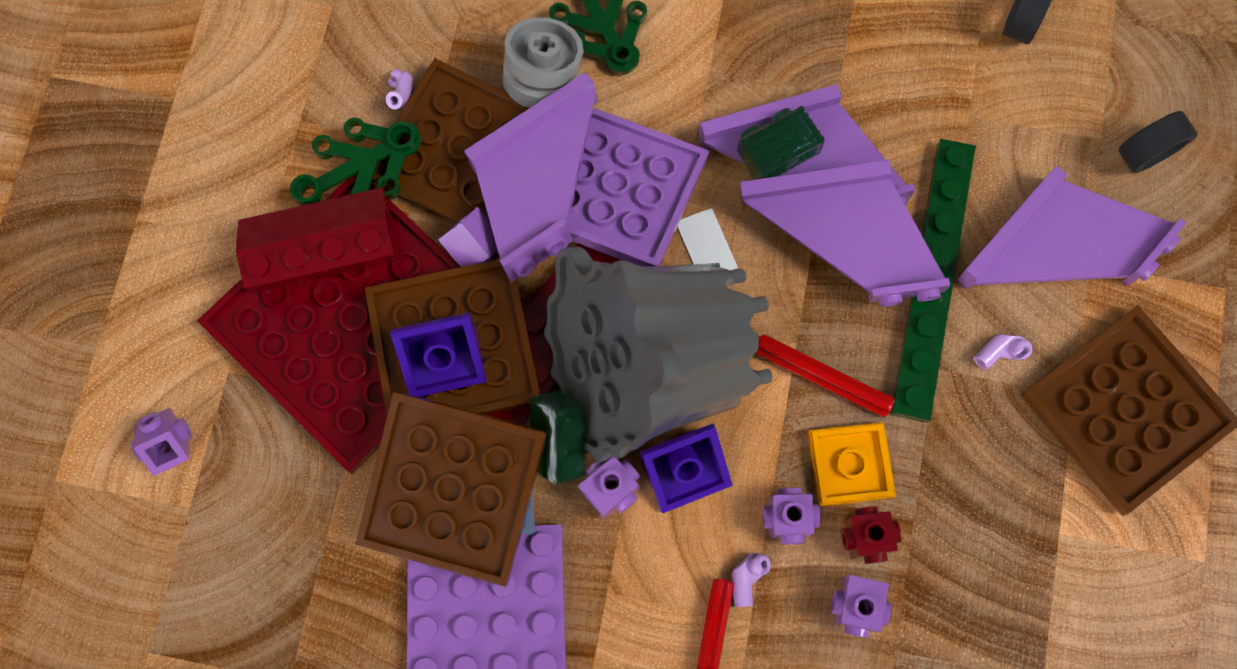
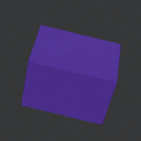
(439, 355)
(686, 468)

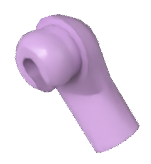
(403, 83)
(1003, 347)
(745, 575)

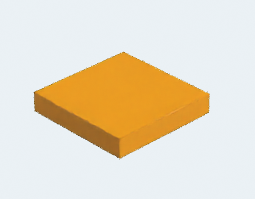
(851, 464)

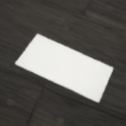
(706, 240)

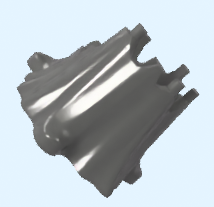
(649, 346)

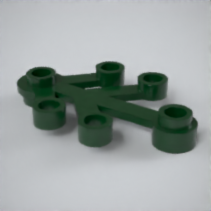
(603, 24)
(361, 159)

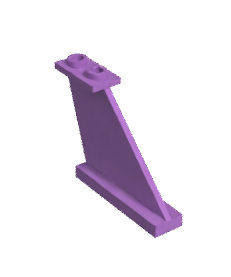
(843, 144)
(532, 175)
(855, 225)
(1072, 236)

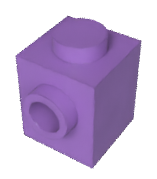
(471, 240)

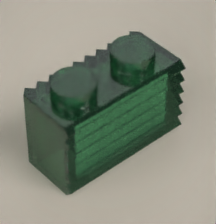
(780, 144)
(564, 443)

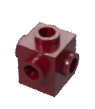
(857, 540)

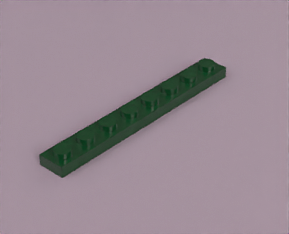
(928, 319)

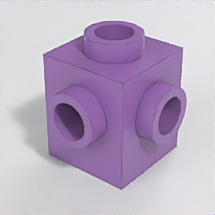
(161, 441)
(606, 500)
(781, 526)
(873, 598)

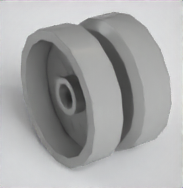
(540, 59)

